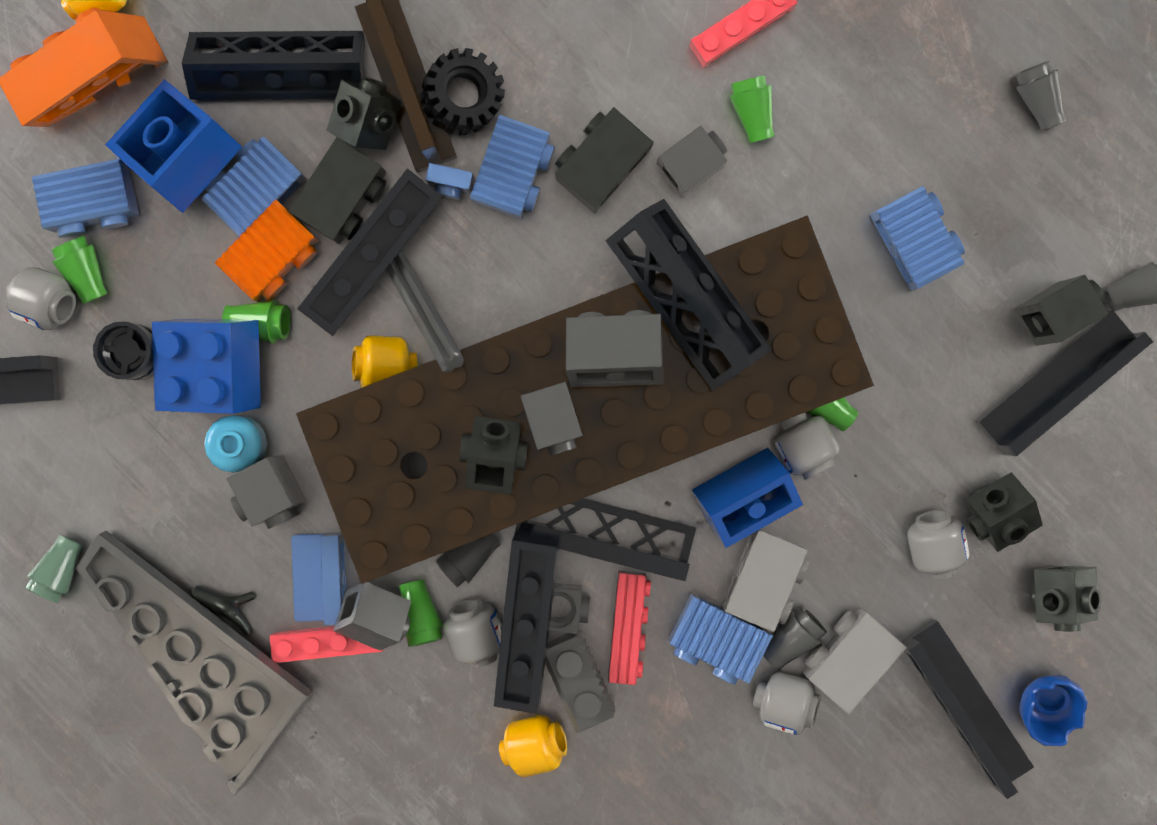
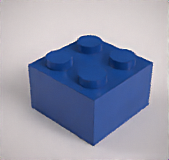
(173, 145)
(206, 365)

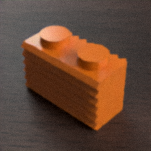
(268, 253)

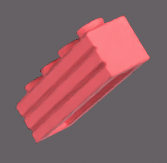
(738, 28)
(627, 625)
(314, 644)

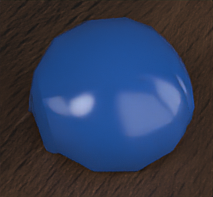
(1053, 709)

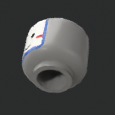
(40, 298)
(806, 445)
(938, 544)
(473, 632)
(787, 703)

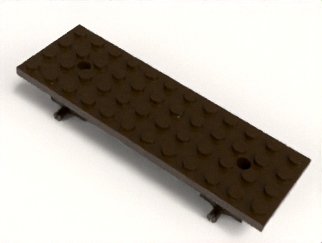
(396, 444)

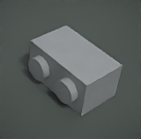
(765, 580)
(852, 659)

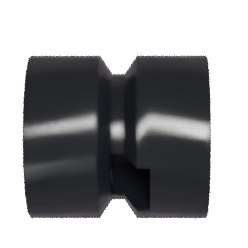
(125, 351)

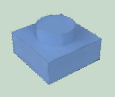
(450, 181)

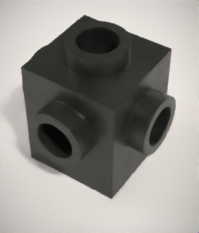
(364, 114)
(493, 445)
(1003, 512)
(1066, 596)

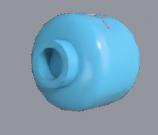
(235, 443)

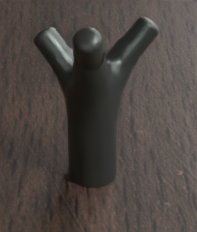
(225, 605)

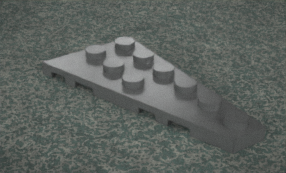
(203, 667)

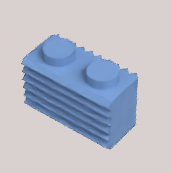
(511, 168)
(252, 184)
(85, 197)
(919, 238)
(718, 639)

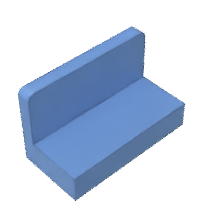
(318, 576)

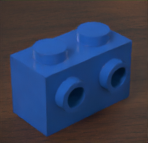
(747, 497)

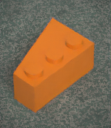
(78, 65)

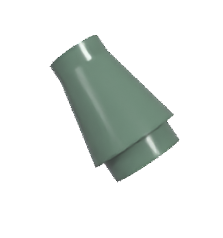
(55, 570)

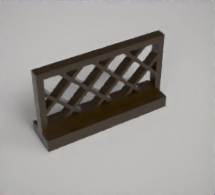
(403, 74)

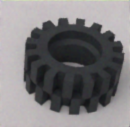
(477, 71)

